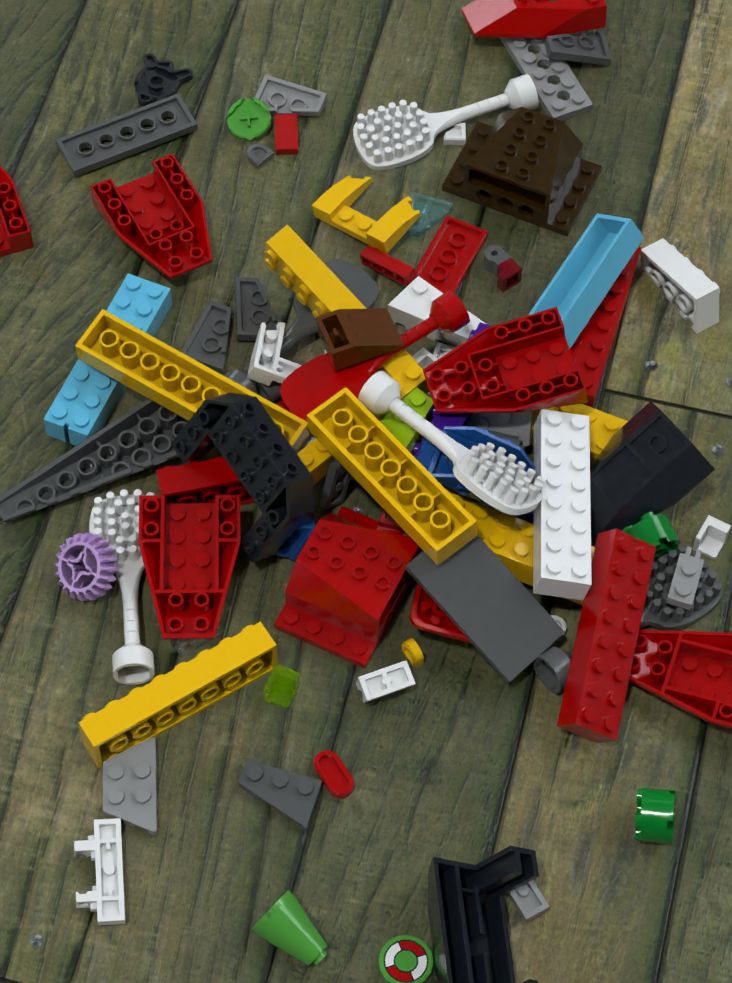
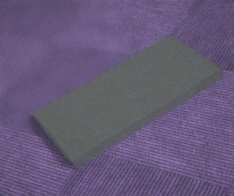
(488, 606)

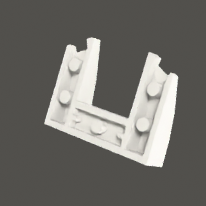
(266, 361)

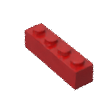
(387, 265)

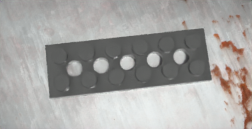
(121, 146)

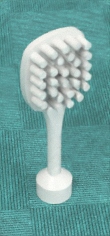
(407, 133)
(480, 470)
(118, 523)

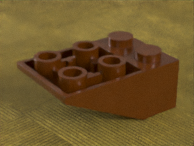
(357, 335)

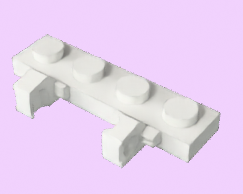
(106, 851)

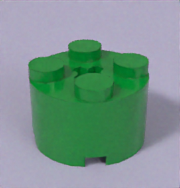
(656, 531)
(655, 815)

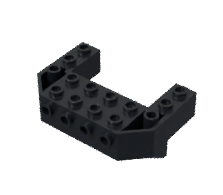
(261, 462)

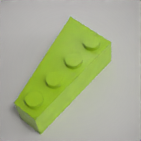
(406, 435)

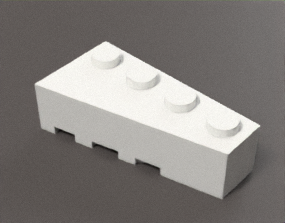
(682, 283)
(414, 306)

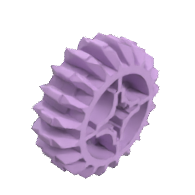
(96, 558)

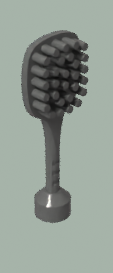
(304, 324)
(554, 663)

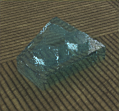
(431, 211)

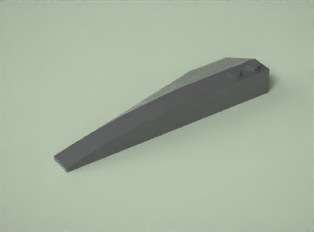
(118, 450)

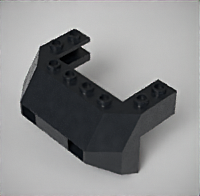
(470, 915)

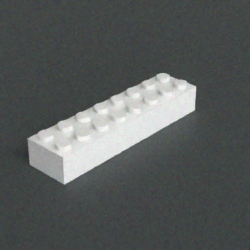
(564, 511)

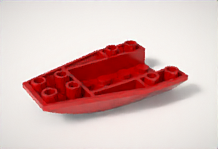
(189, 561)
(687, 671)

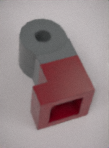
(502, 266)

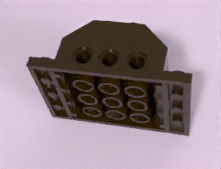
(525, 170)

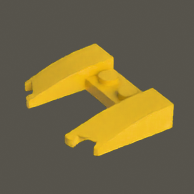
(335, 210)

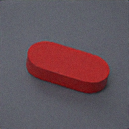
(333, 774)

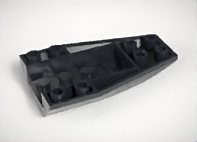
(642, 471)

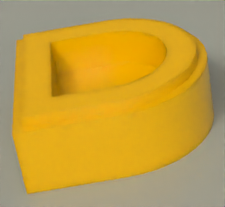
(413, 652)

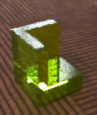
(281, 686)

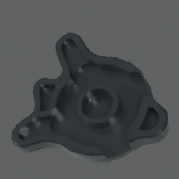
(159, 80)

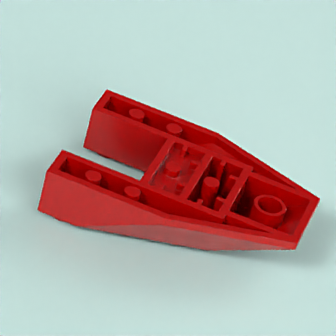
(533, 17)

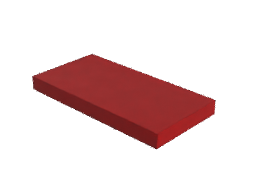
(451, 254)

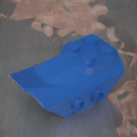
(442, 467)

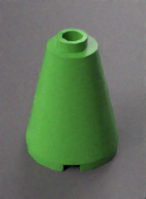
(291, 930)

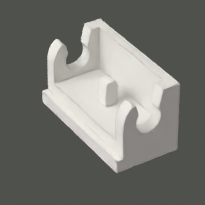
(385, 681)

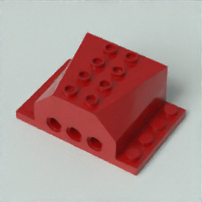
(347, 585)

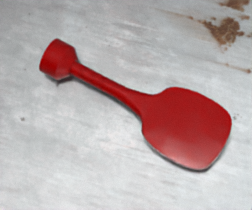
(318, 381)

